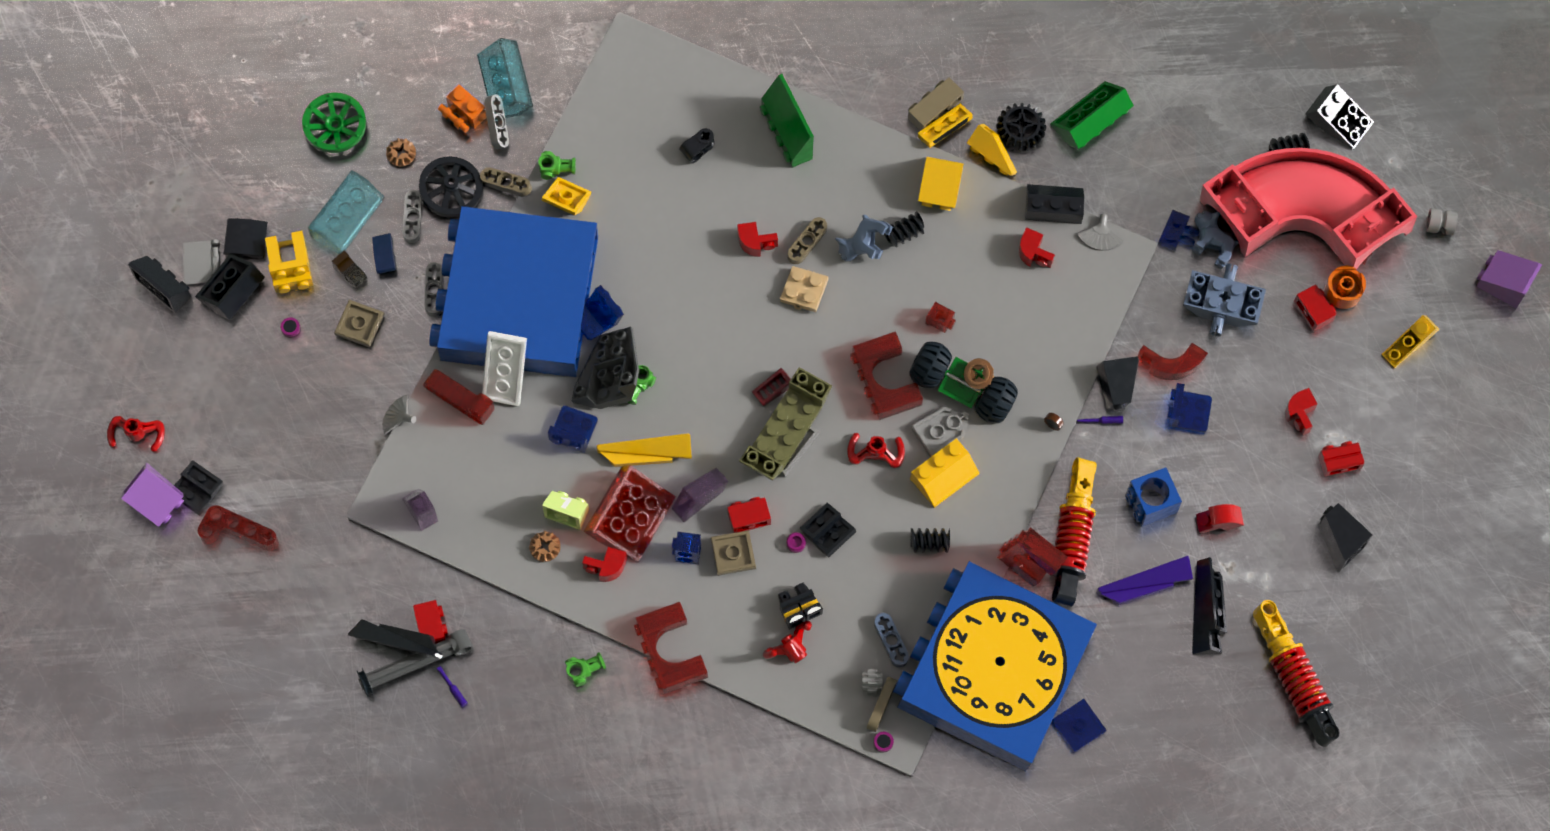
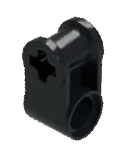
(696, 147)

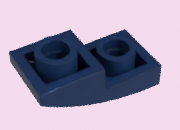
(383, 253)

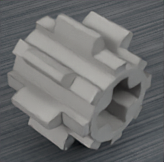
(872, 681)

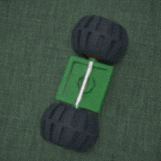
(932, 365)

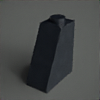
(1118, 381)

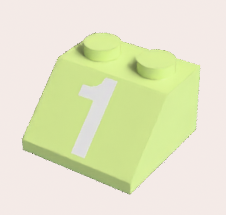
(565, 509)

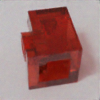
(940, 312)

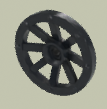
(450, 189)

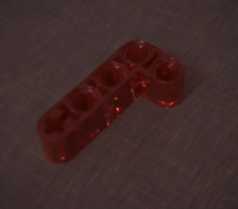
(475, 407)
(239, 531)

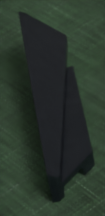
(1208, 610)
(396, 638)

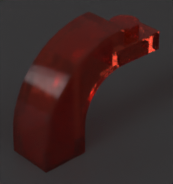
(1173, 368)

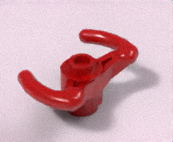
(136, 430)
(876, 450)
(791, 645)

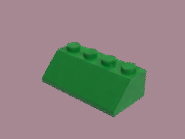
(1092, 114)

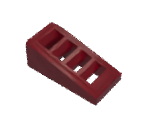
(769, 382)

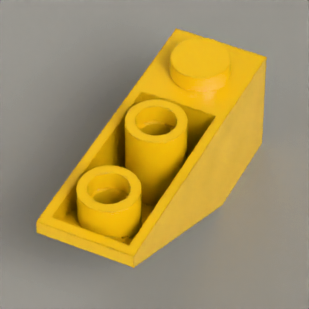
(991, 147)
(1410, 341)

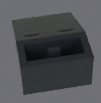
(1339, 116)

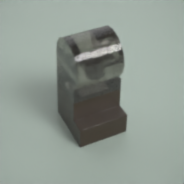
(349, 270)

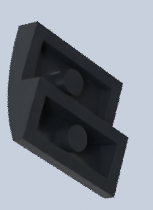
(245, 238)
(198, 487)
(828, 530)

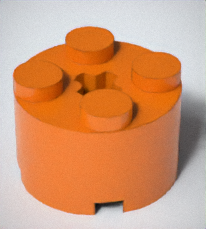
(1345, 287)

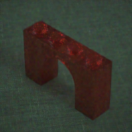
(885, 401)
(1031, 556)
(669, 675)

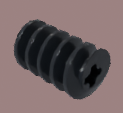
(1295, 142)
(905, 229)
(930, 540)

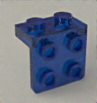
(599, 314)
(1189, 409)
(573, 429)

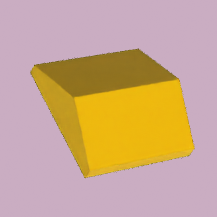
(566, 196)

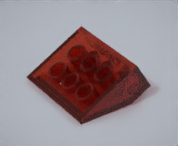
(630, 513)

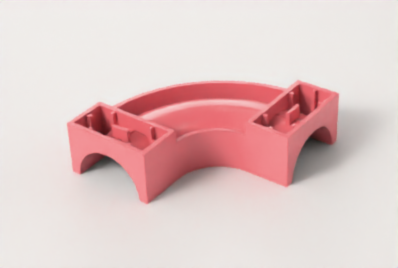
(1311, 194)

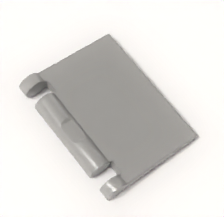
(199, 261)

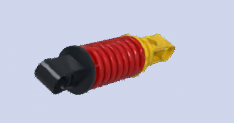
(1074, 532)
(1296, 674)

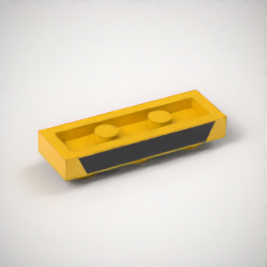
(945, 125)

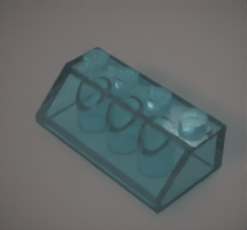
(505, 76)
(345, 212)

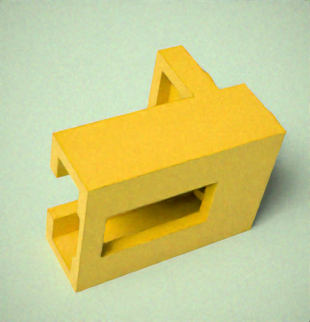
(293, 273)

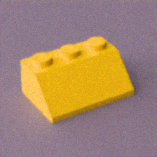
(944, 473)

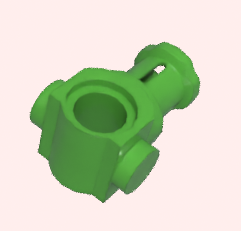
(557, 165)
(643, 384)
(586, 667)

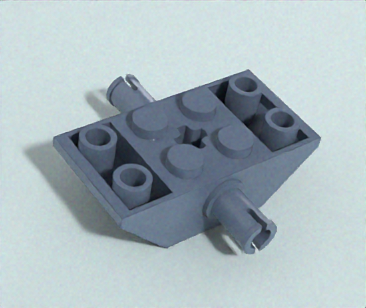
(1206, 295)

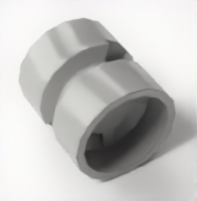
(1443, 222)

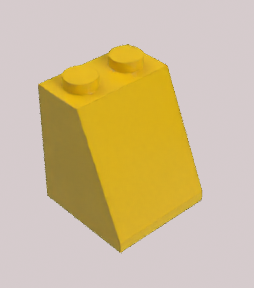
(940, 183)

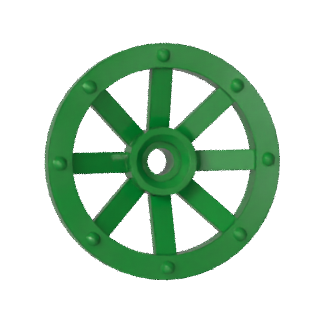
(334, 119)

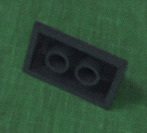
(1054, 204)
(160, 282)
(230, 286)

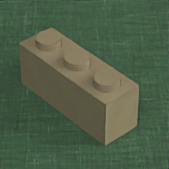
(935, 103)

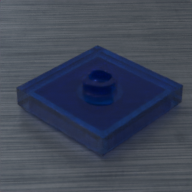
(1079, 725)

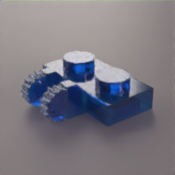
(1174, 229)

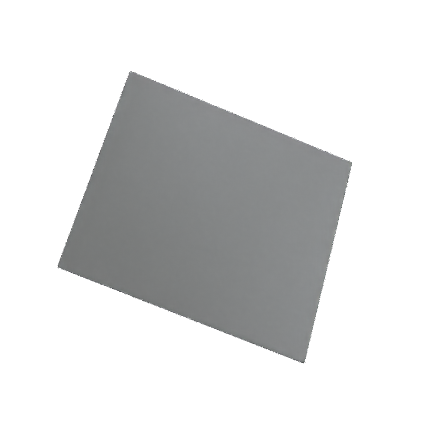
(716, 331)

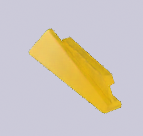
(647, 451)

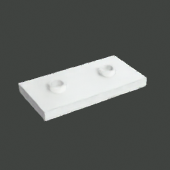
(504, 368)

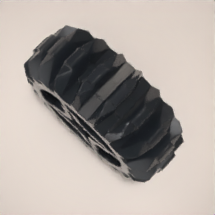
(1035, 125)

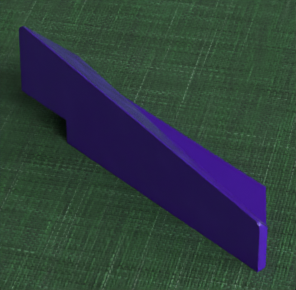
(1148, 581)

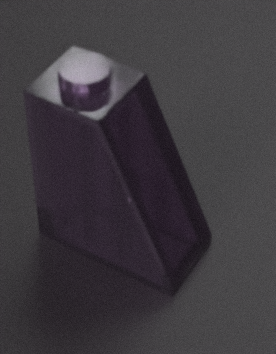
(699, 494)
(421, 509)

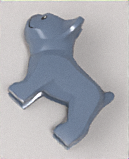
(1213, 238)
(864, 240)

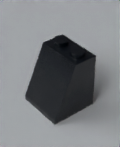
(1343, 535)

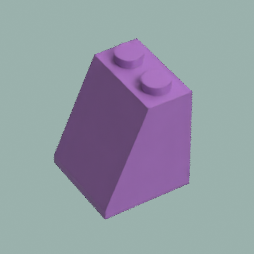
(1508, 277)
(152, 495)

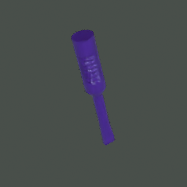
(1105, 420)
(453, 689)

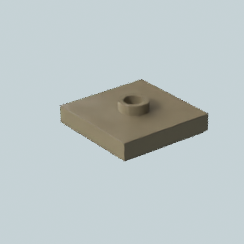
(359, 323)
(733, 553)

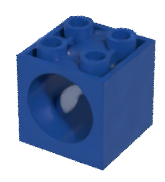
(1160, 482)

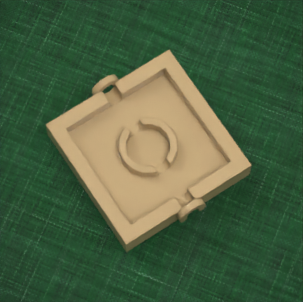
(804, 289)

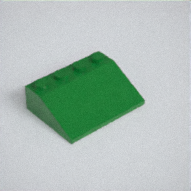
(787, 122)

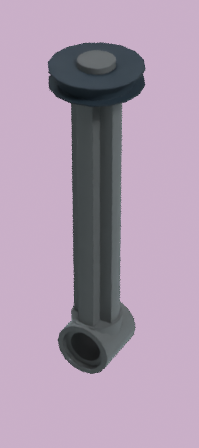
(457, 643)

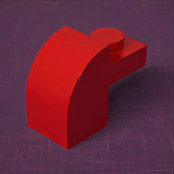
(752, 242)
(1030, 251)
(1297, 408)
(1220, 516)
(609, 568)

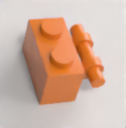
(466, 106)

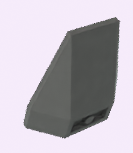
(609, 372)

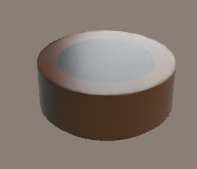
(1053, 421)

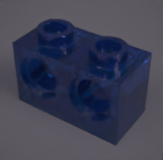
(687, 547)

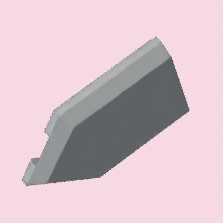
(940, 429)

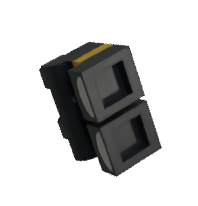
(800, 607)

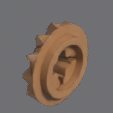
(405, 158)
(970, 374)
(542, 554)

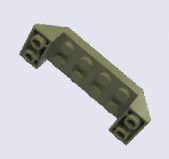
(787, 425)

